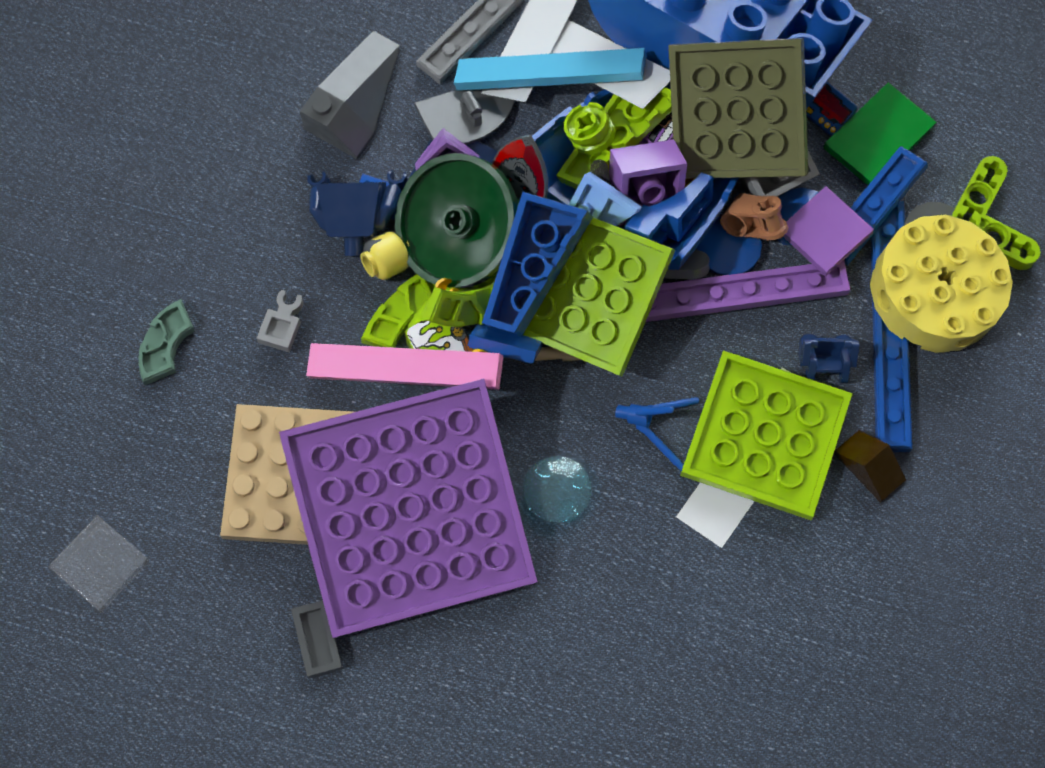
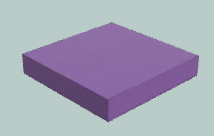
(826, 231)

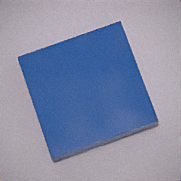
(507, 344)

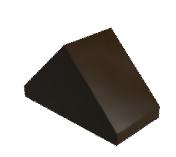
(871, 464)

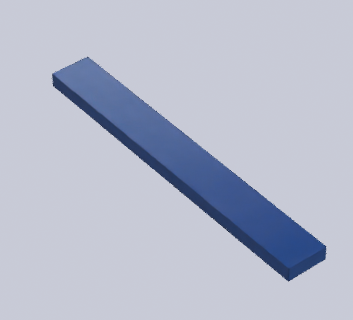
(890, 358)

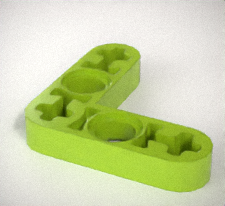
(989, 224)

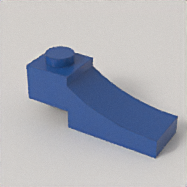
(675, 215)

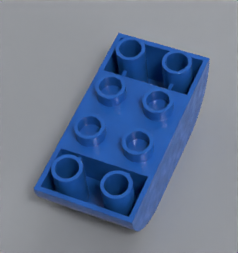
(827, 27)

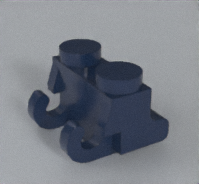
(828, 355)

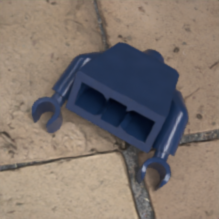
(354, 208)

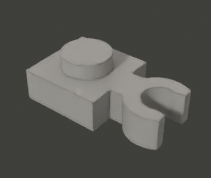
(281, 326)

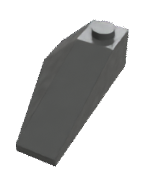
(350, 99)

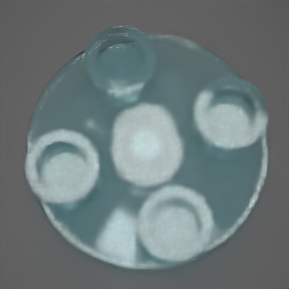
(557, 489)

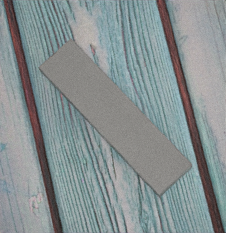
(465, 37)

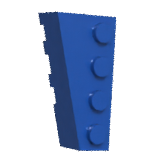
(533, 257)

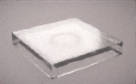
(99, 563)

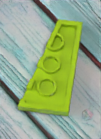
(630, 126)

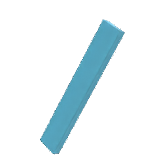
(551, 69)

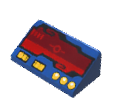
(830, 109)

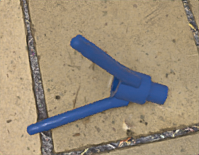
(642, 416)

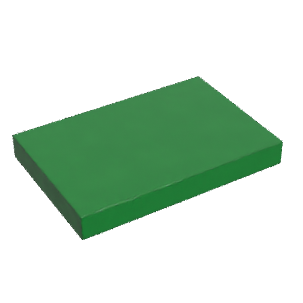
(877, 132)

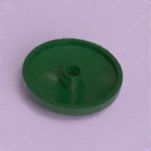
(456, 219)

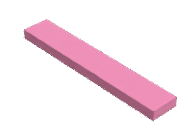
(403, 365)

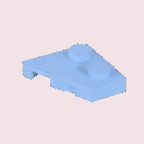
(603, 200)

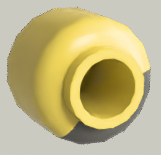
(385, 256)

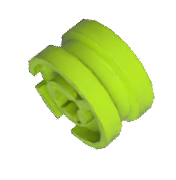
(589, 128)

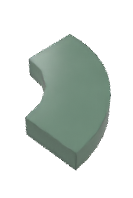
(162, 341)

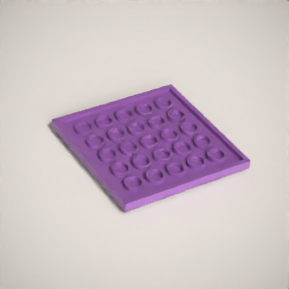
(408, 507)

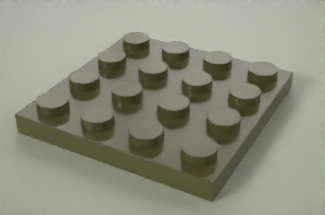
(740, 107)

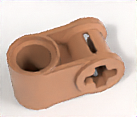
(752, 216)

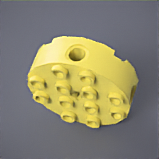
(941, 283)

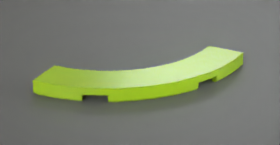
(457, 307)
(396, 313)

